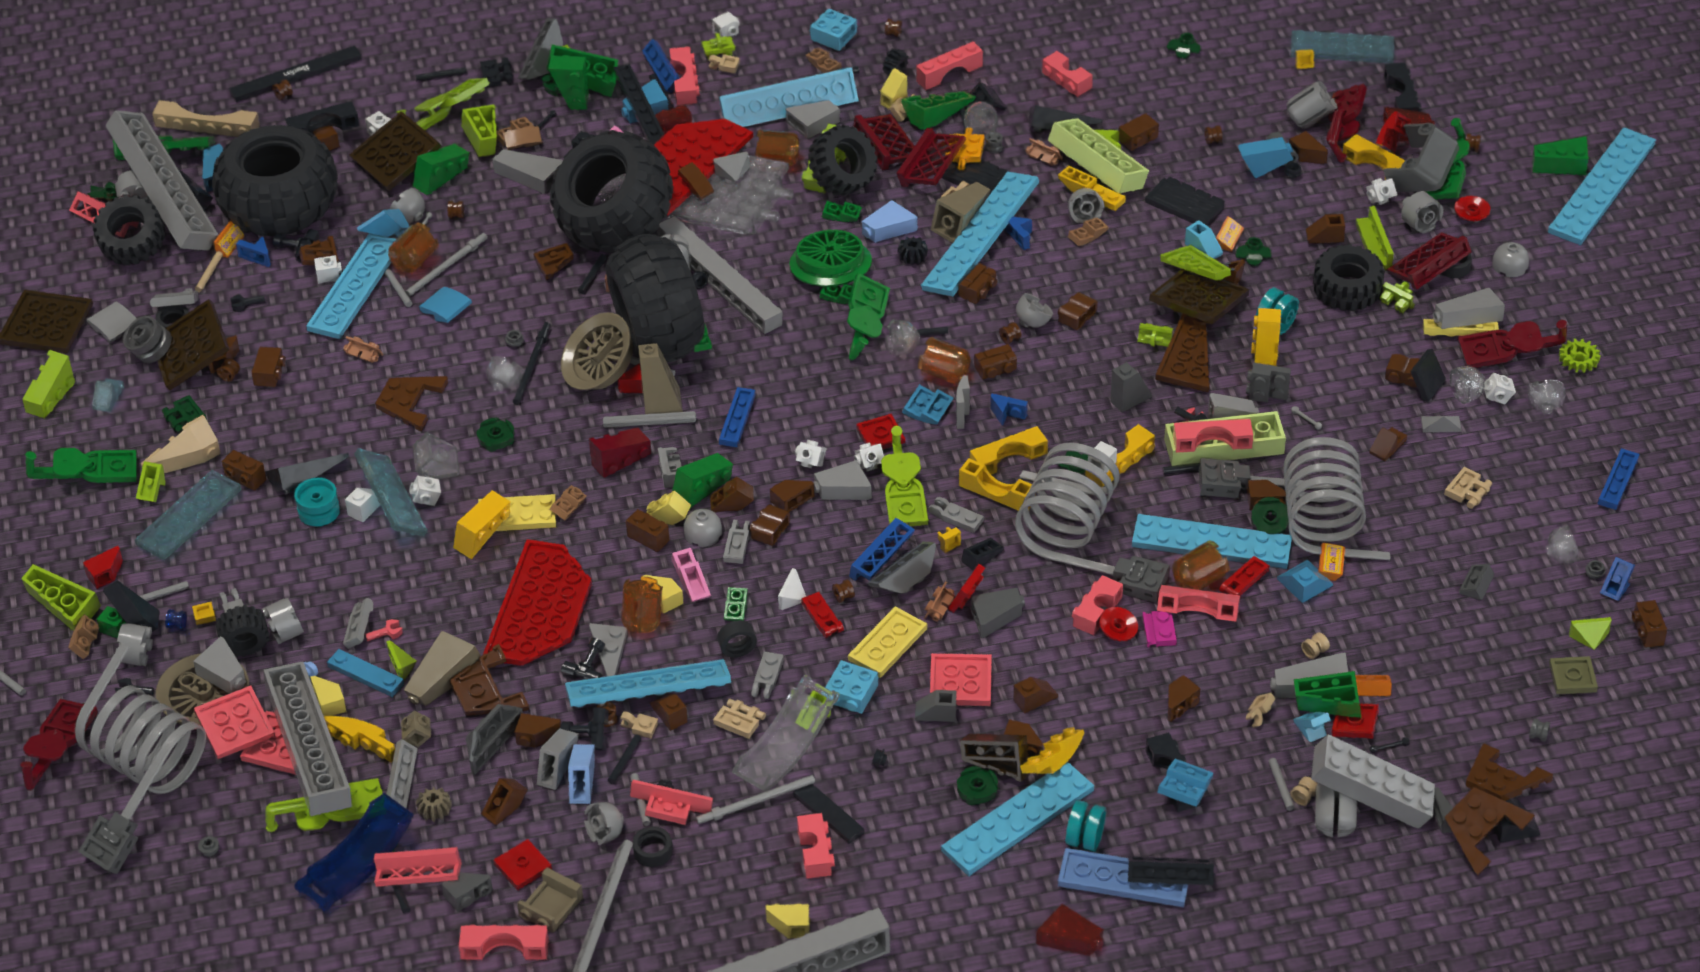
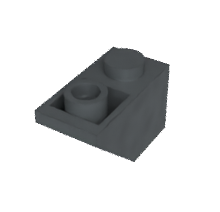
(937, 706)
(466, 889)

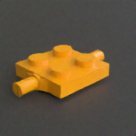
(971, 149)

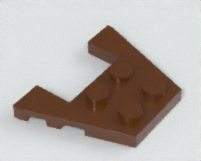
(402, 394)
(477, 689)
(1499, 781)
(1476, 817)

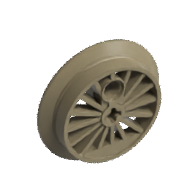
(610, 339)
(192, 691)

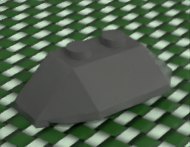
(537, 58)
(907, 570)
(491, 734)

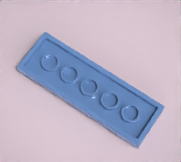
(1110, 876)

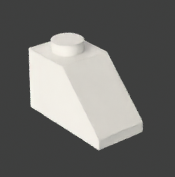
(361, 503)

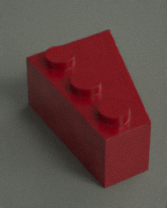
(618, 451)

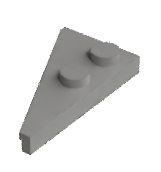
(614, 640)

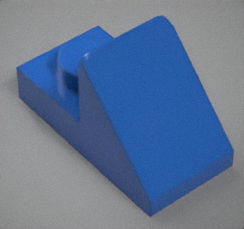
(1020, 231)
(254, 252)
(1006, 406)
(1617, 579)

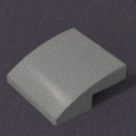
(112, 321)
(962, 402)

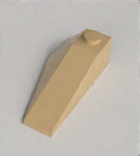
(191, 447)

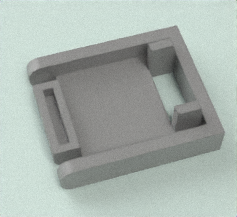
(178, 298)

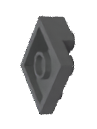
(1268, 382)

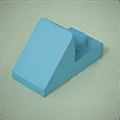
(1312, 725)

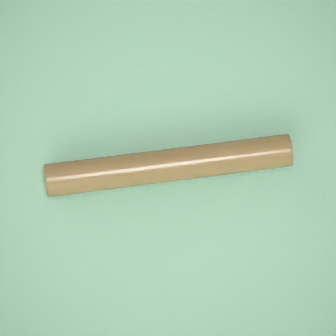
(208, 272)

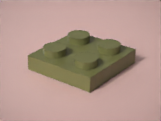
(1573, 675)

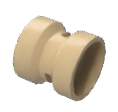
(1314, 646)
(1303, 793)

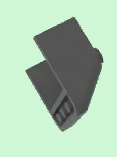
(1433, 164)

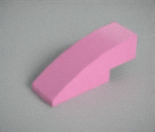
(690, 575)

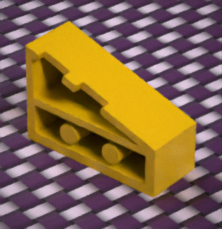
(1266, 336)
(480, 523)

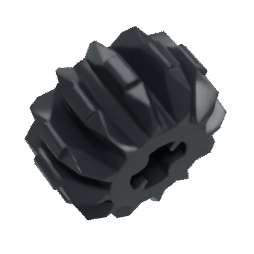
(895, 59)
(912, 250)

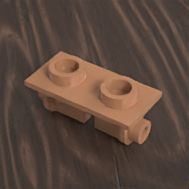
(1050, 154)
(357, 345)
(935, 608)

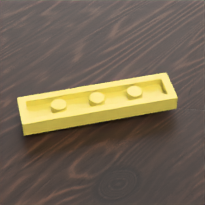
(1432, 329)

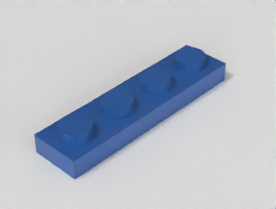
(661, 65)
(737, 417)
(1618, 479)

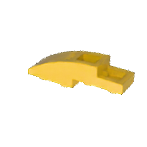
(1076, 180)
(357, 732)
(1056, 752)

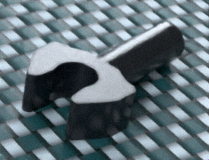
(239, 303)
(1188, 416)
(127, 681)

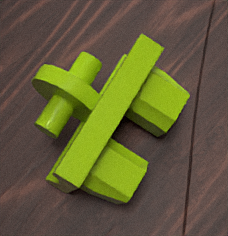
(718, 45)
(1399, 293)
(1154, 334)

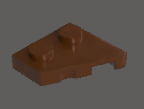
(317, 250)
(553, 259)

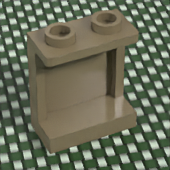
(551, 901)

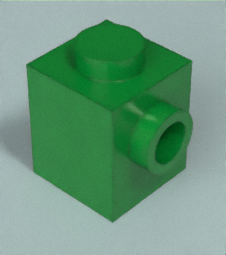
(110, 622)

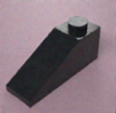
(132, 606)

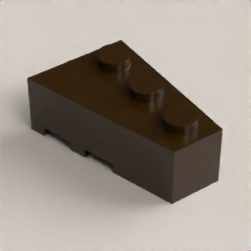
(997, 753)

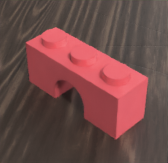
(1057, 68)
(1103, 593)
(813, 831)

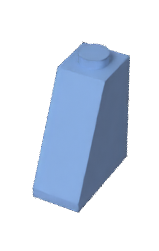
(889, 222)
(581, 773)

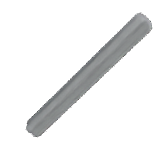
(649, 419)

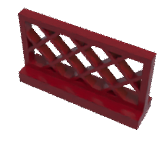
(883, 152)
(920, 155)
(1432, 266)

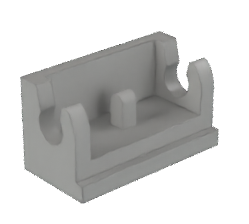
(668, 465)

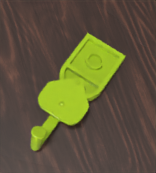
(445, 101)
(903, 492)
(361, 795)

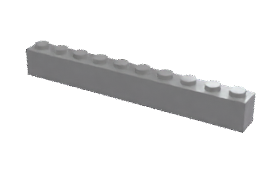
(726, 278)

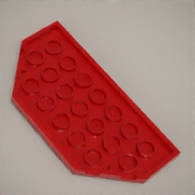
(699, 144)
(540, 603)

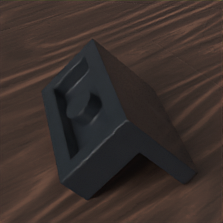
(987, 94)

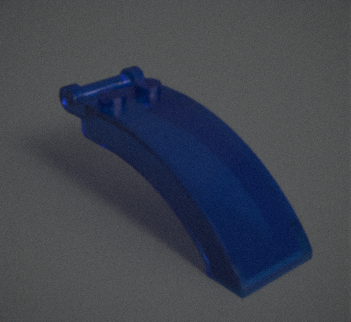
(353, 858)

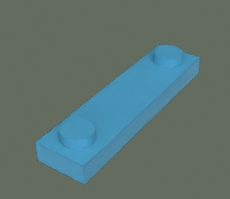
(365, 673)

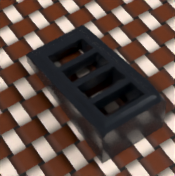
(981, 553)

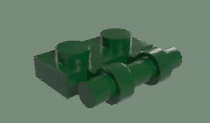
(186, 409)

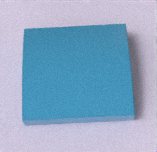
(445, 304)
(927, 405)
(1185, 782)

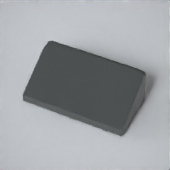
(1477, 581)

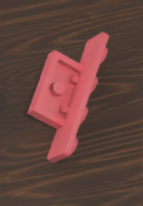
(669, 803)

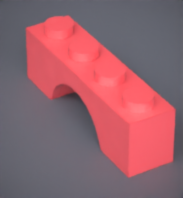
(932, 71)
(685, 88)
(1235, 433)
(1180, 599)
(478, 940)

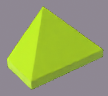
(1590, 631)
(400, 659)

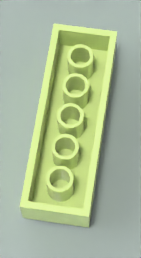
(1098, 155)
(1267, 441)

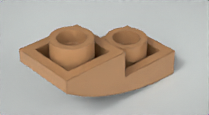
(822, 60)
(515, 124)
(522, 137)
(1090, 231)
(568, 502)
(83, 635)

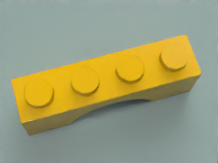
(1363, 151)
(1027, 443)
(1137, 444)
(977, 479)

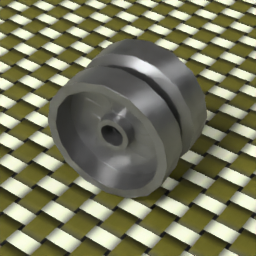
(147, 339)

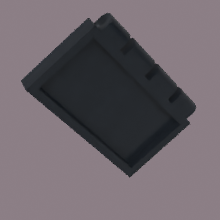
(980, 172)
(1185, 201)

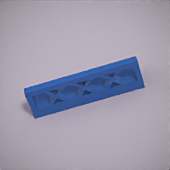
(879, 546)

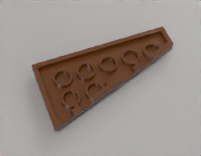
(1186, 356)

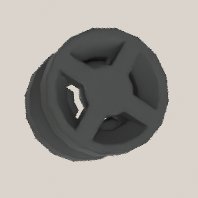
(993, 142)
(1539, 730)

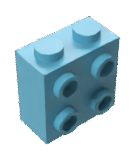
(833, 29)
(854, 686)

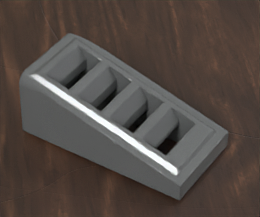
(1441, 808)

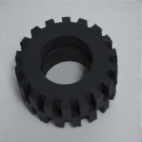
(243, 630)

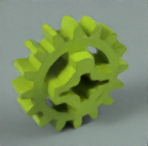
(1579, 355)

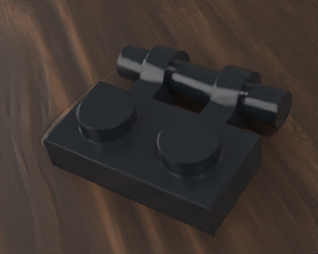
(490, 70)

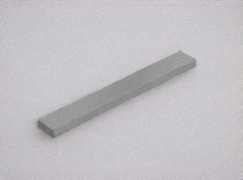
(602, 907)

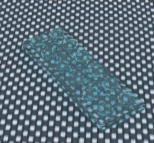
(1344, 46)
(390, 492)
(188, 514)

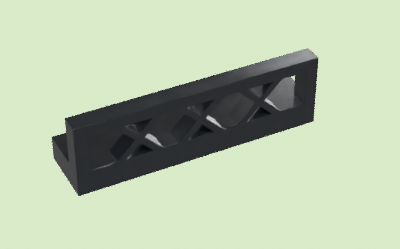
(1170, 870)

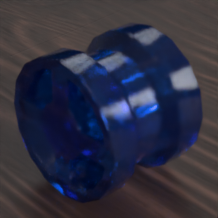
(175, 619)

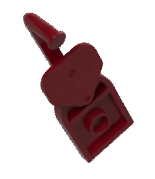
(1343, 125)
(1502, 346)
(55, 737)

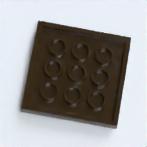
(394, 150)
(1199, 296)
(45, 321)
(194, 344)

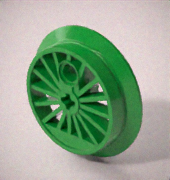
(830, 262)

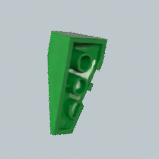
(935, 109)

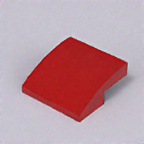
(1392, 130)

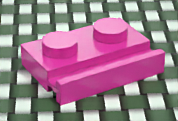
(1159, 628)

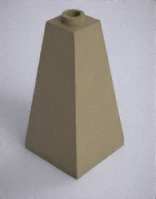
(957, 209)
(659, 385)
(442, 662)

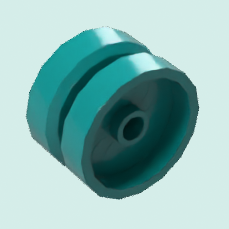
(1287, 303)
(317, 501)
(1085, 825)

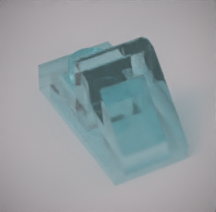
(106, 394)

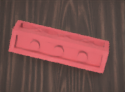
(94, 203)
(418, 863)

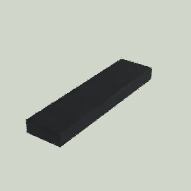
(836, 818)

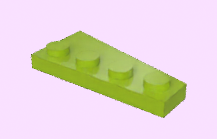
(1196, 262)

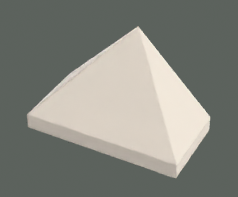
(791, 591)

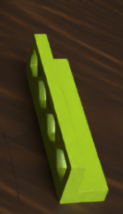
(1375, 238)

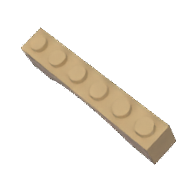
(173, 116)

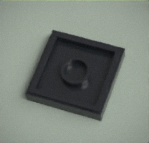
(1428, 375)

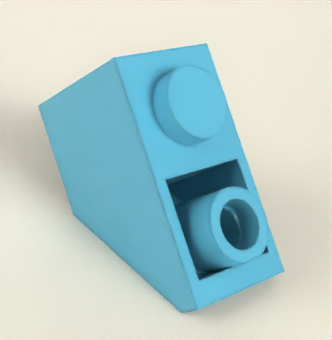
(1203, 239)

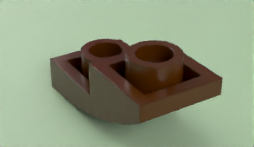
(697, 181)

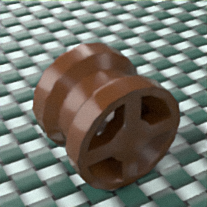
(893, 27)
(282, 89)
(1213, 134)
(1474, 141)
(455, 209)
(1010, 333)
(228, 370)
(843, 590)
(612, 717)

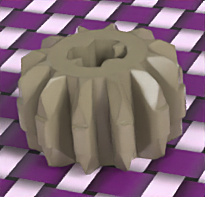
(433, 804)

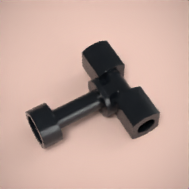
(310, 237)
(584, 669)
(594, 729)

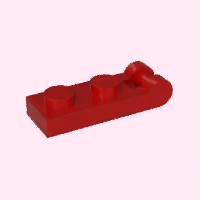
(1245, 577)
(822, 614)

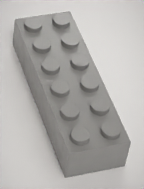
(1373, 781)

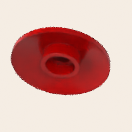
(1472, 208)
(1121, 618)

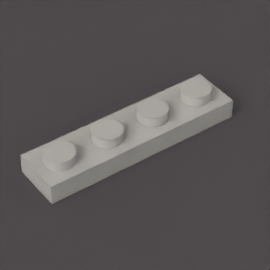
(402, 772)

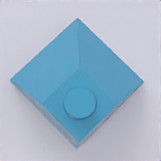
(386, 223)
(1304, 581)

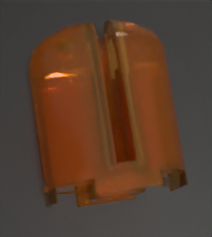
(778, 146)
(412, 248)
(944, 361)
(1200, 567)
(641, 604)

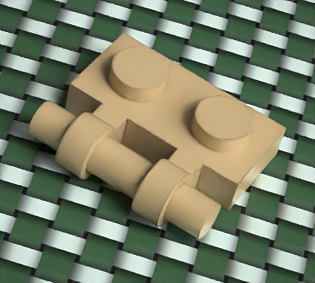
(1462, 485)
(737, 722)

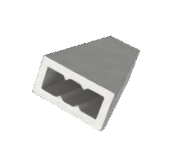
(527, 169)
(1469, 309)
(1284, 677)

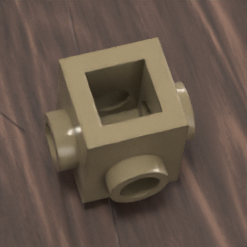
(416, 728)

